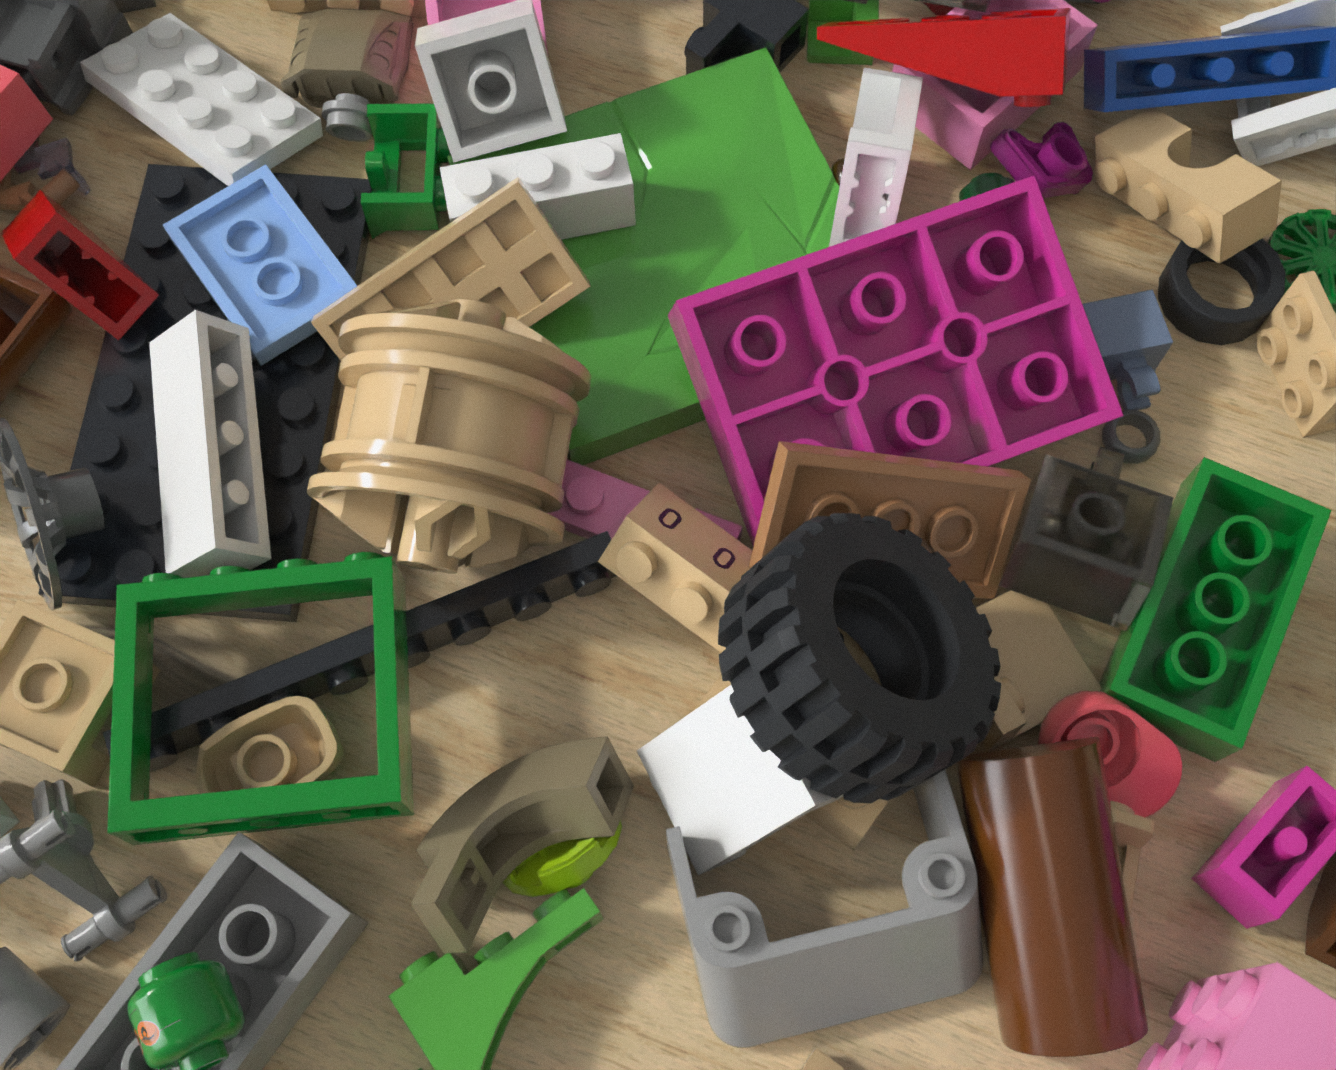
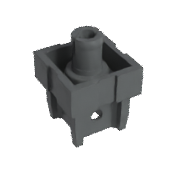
(50, 40)

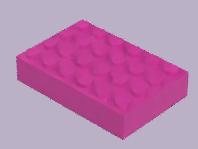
(901, 342)

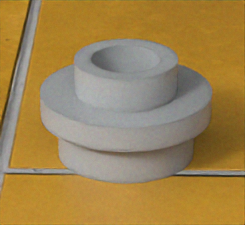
(347, 117)

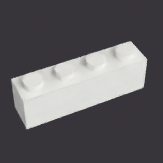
(208, 447)

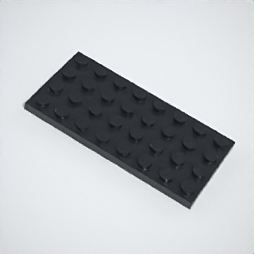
(292, 392)

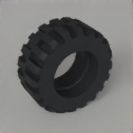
(810, 693)

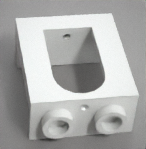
(1294, 127)
(876, 154)

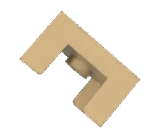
(55, 690)

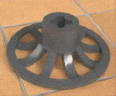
(60, 509)

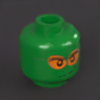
(185, 1013)

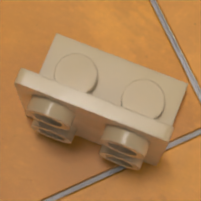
(1301, 351)
(1035, 662)

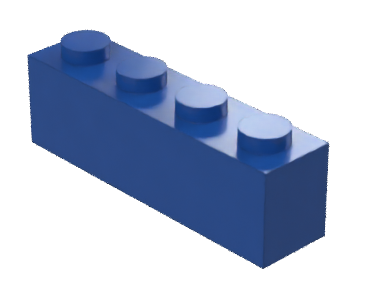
(1210, 69)

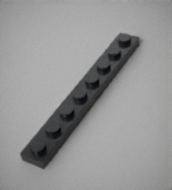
(349, 660)

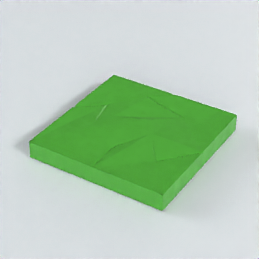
(719, 193)

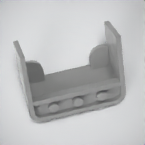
(846, 971)

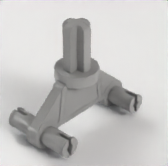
(59, 855)

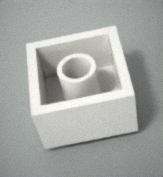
(490, 79)

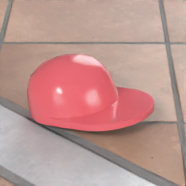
(1137, 757)

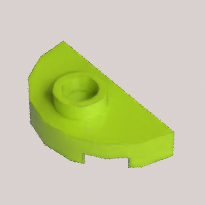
(561, 865)

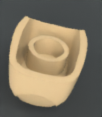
(270, 747)

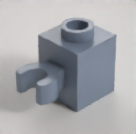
(1131, 343)

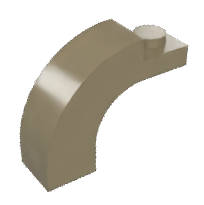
(505, 818)

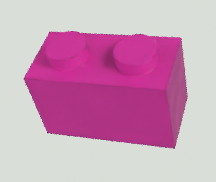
(1273, 850)

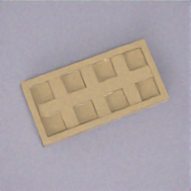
(491, 254)

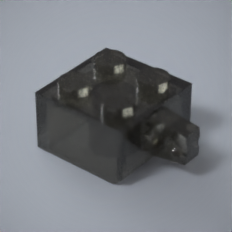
(1088, 540)

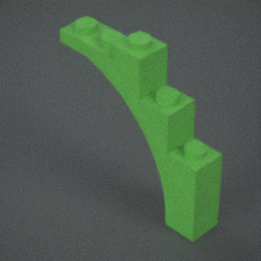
(464, 1013)

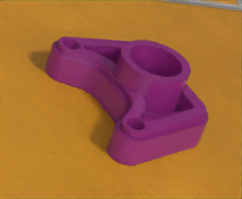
(1056, 163)

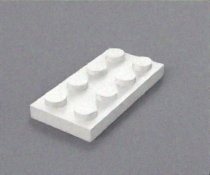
(201, 99)

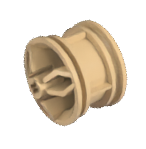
(450, 435)

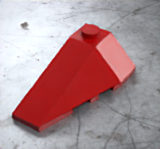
(1000, 54)

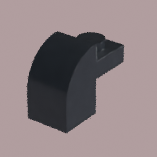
(746, 26)

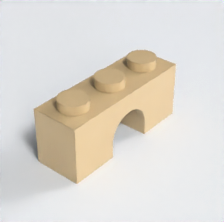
(1208, 208)

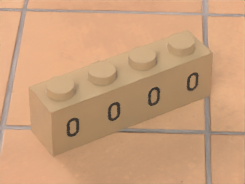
(682, 563)

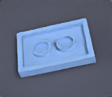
(260, 261)

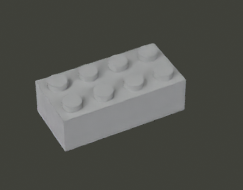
(270, 933)

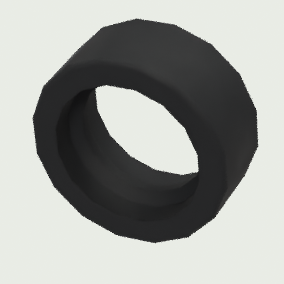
(1217, 325)

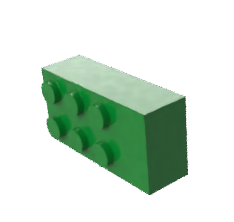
(1216, 608)

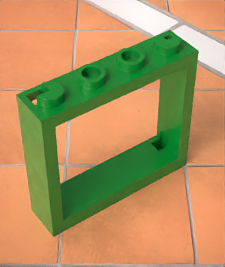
(269, 808)

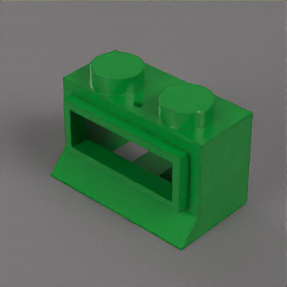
(398, 130)

